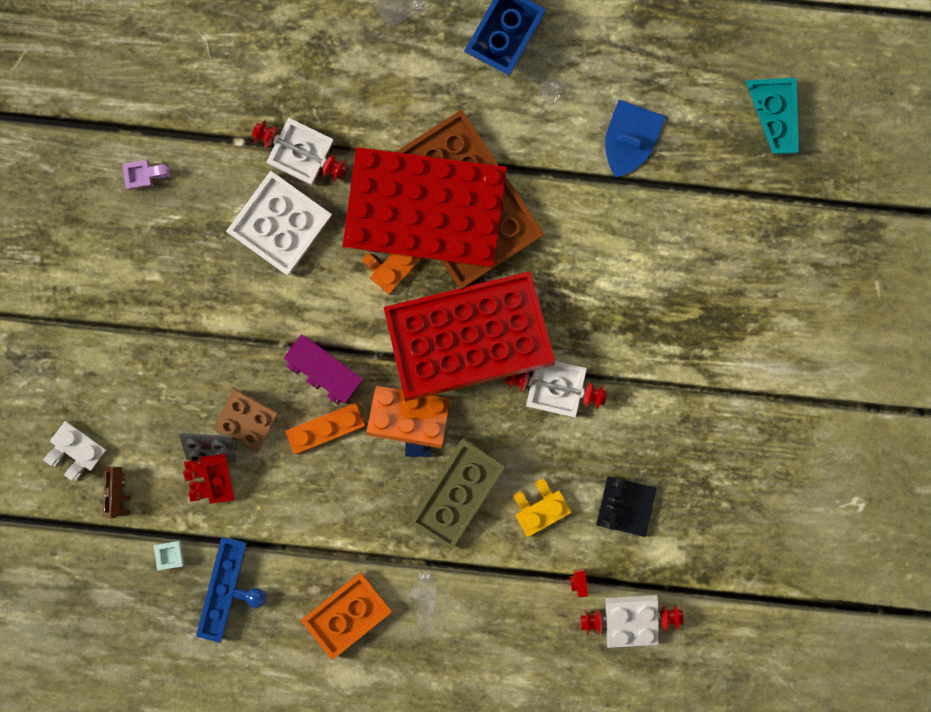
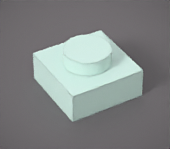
(168, 555)

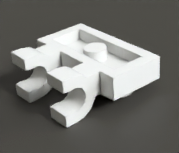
(76, 445)

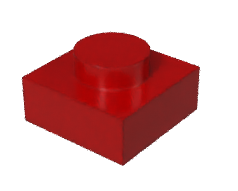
(578, 583)

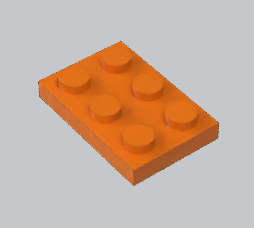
(413, 421)
(346, 615)

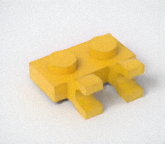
(543, 512)

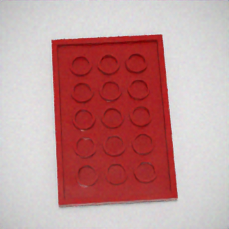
(424, 207)
(468, 336)

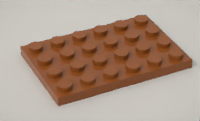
(517, 228)

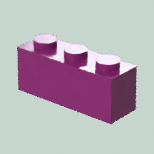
(322, 370)

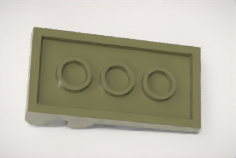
(457, 494)

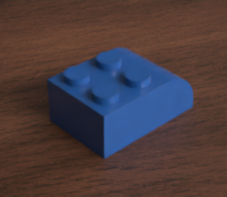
(505, 33)

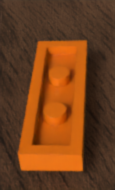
(325, 428)

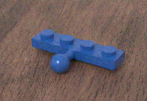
(223, 590)

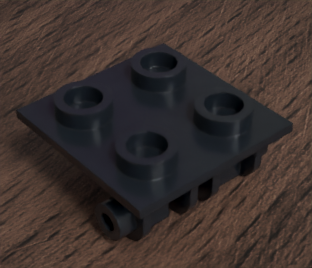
(626, 506)

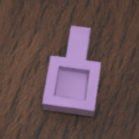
(140, 174)

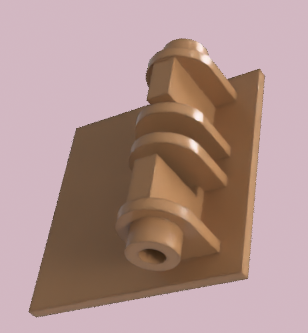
(246, 420)

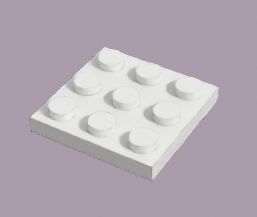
(279, 223)

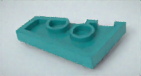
(777, 111)

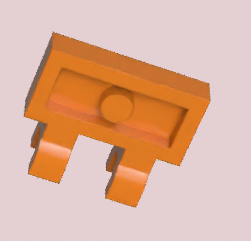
(391, 271)

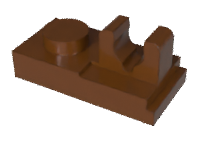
(113, 482)

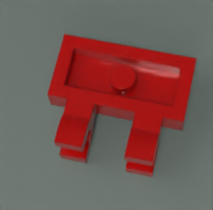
(216, 476)

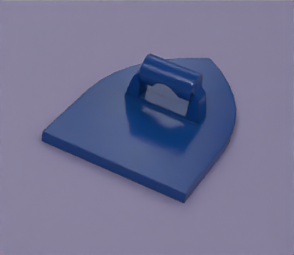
(631, 137)

